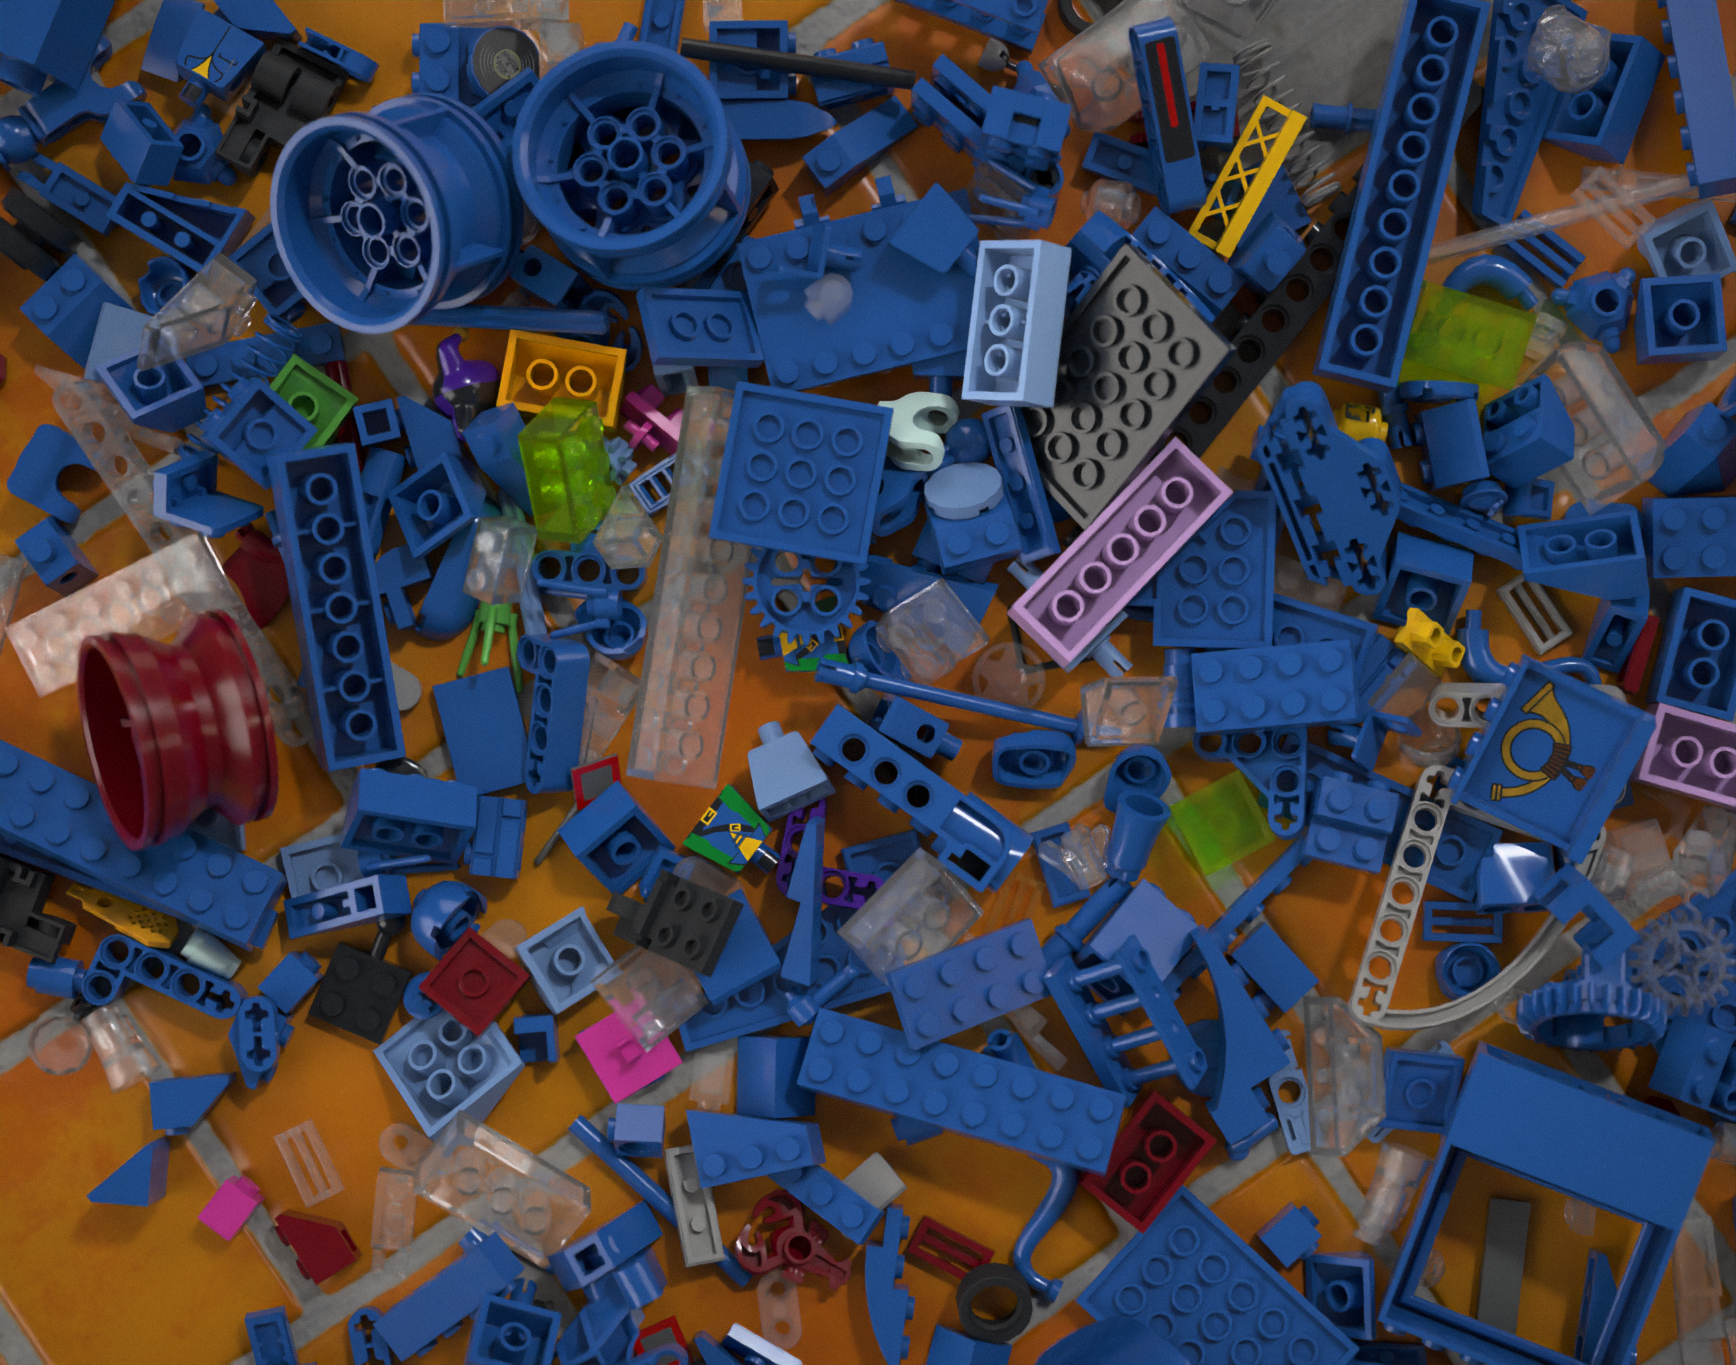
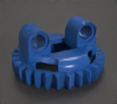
(1583, 1003)

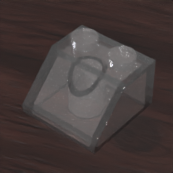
(649, 995)

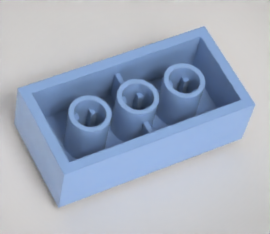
(1016, 323)

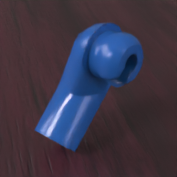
(1240, 1149)

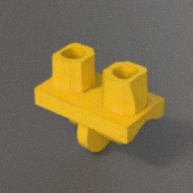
(1428, 643)

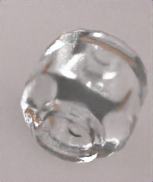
(1114, 199)

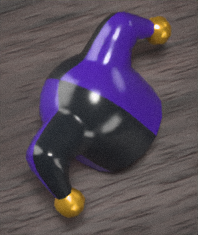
(462, 385)

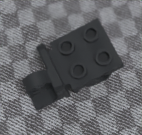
(284, 96)
(21, 916)
(678, 922)

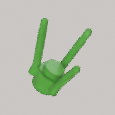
(493, 620)

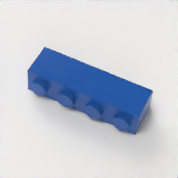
(449, 1297)

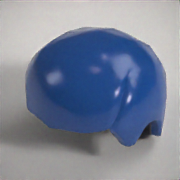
(162, 282)

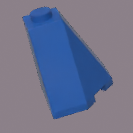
(1698, 454)

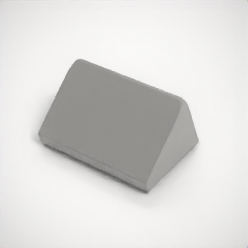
(876, 1181)

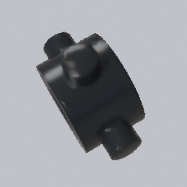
(82, 1007)

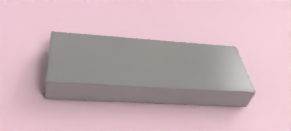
(693, 1209)

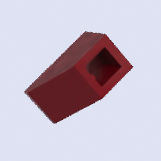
(319, 1242)

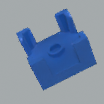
(1572, 892)

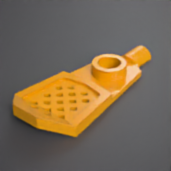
(131, 919)

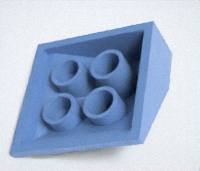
(448, 1069)

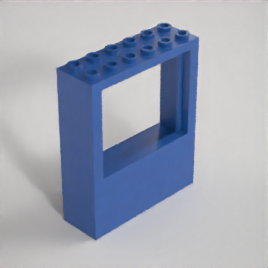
(1575, 1143)

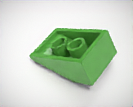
(315, 398)

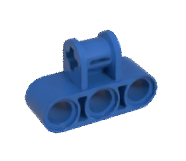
(572, 561)

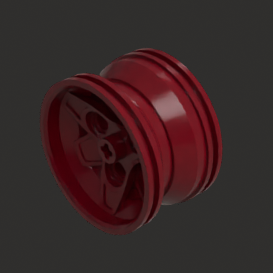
(177, 728)

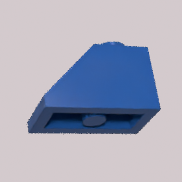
(258, 18)
(1615, 631)
(186, 1100)

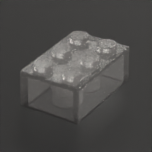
(910, 916)

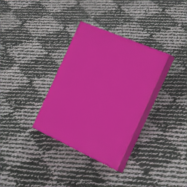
(622, 1060)

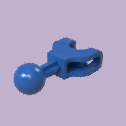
(904, 489)

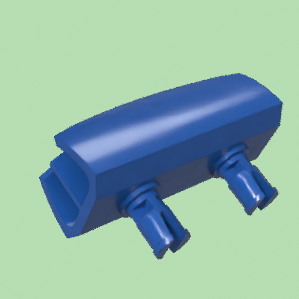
(1096, 247)

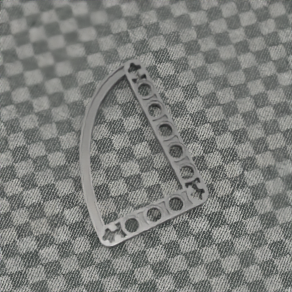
(1405, 915)

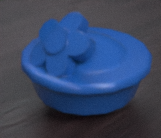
(1483, 497)
(417, 1002)

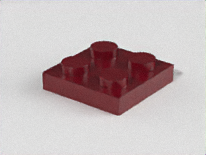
(474, 982)

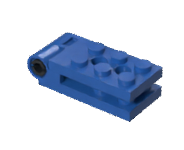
(963, 129)

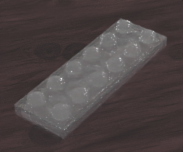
(141, 598)

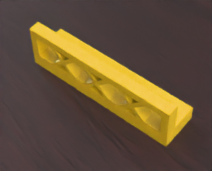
(1260, 183)

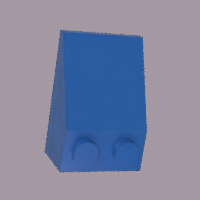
(1587, 555)

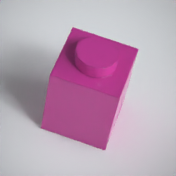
(232, 1206)

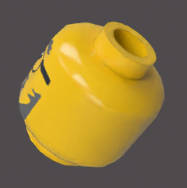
(1361, 421)

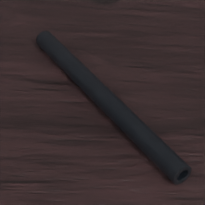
(797, 63)

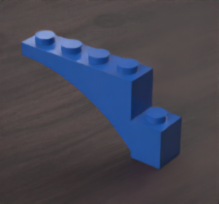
(1247, 1045)

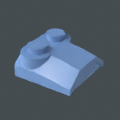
(1688, 243)
(564, 960)

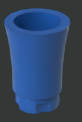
(1134, 833)

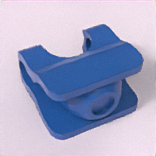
(39, 470)

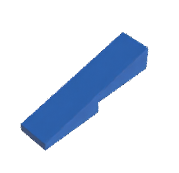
(806, 887)

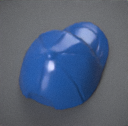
(623, 638)
(865, 649)
(1137, 769)

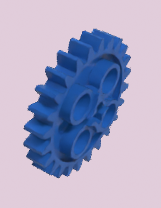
(805, 618)

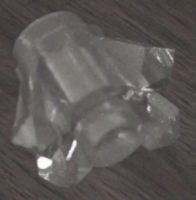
(1079, 855)

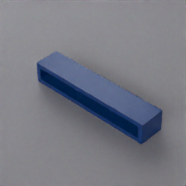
(1703, 94)

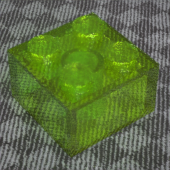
(1220, 823)

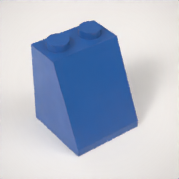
(1158, 927)

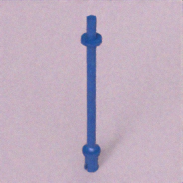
(857, 678)

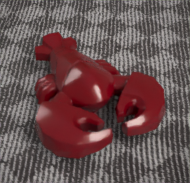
(789, 1244)

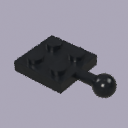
(363, 987)

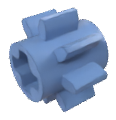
(620, 459)

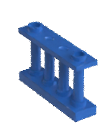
(1004, 20)
(1096, 1037)

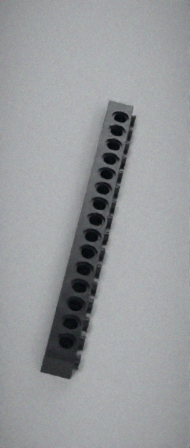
(1292, 317)

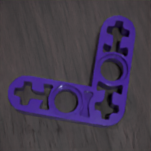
(786, 869)

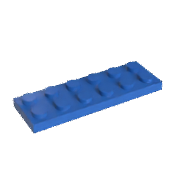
(1461, 842)

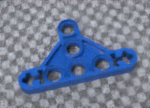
(1265, 768)

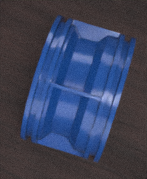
(577, 105)
(392, 197)

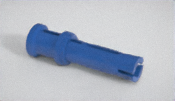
(1069, 937)

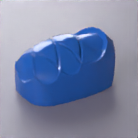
(1033, 759)

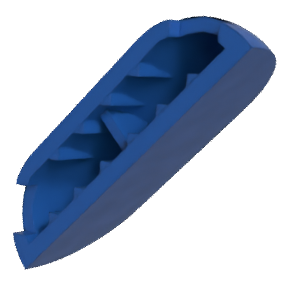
(446, 607)

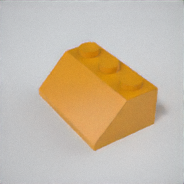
(551, 367)

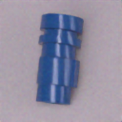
(1182, 707)

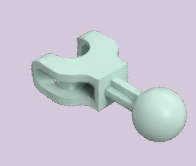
(918, 429)

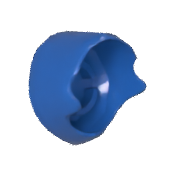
(1464, 968)

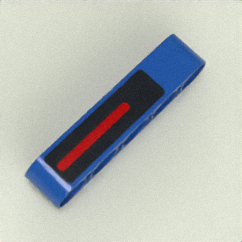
(1167, 115)

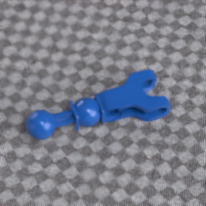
(62, 110)

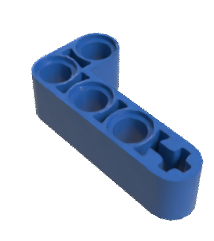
(557, 709)
(170, 982)

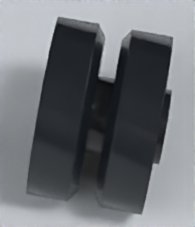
(31, 233)

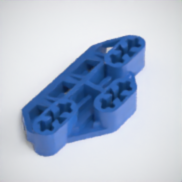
(1340, 480)

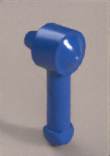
(805, 1006)

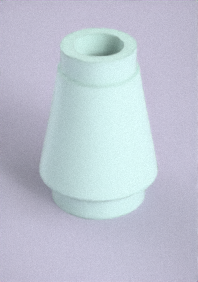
(210, 954)

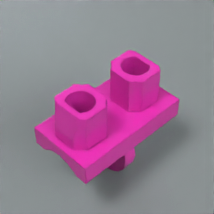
(648, 424)

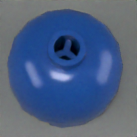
(444, 914)

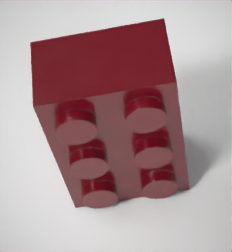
(1149, 1160)

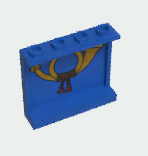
(1552, 756)

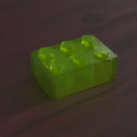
(1469, 335)
(567, 469)

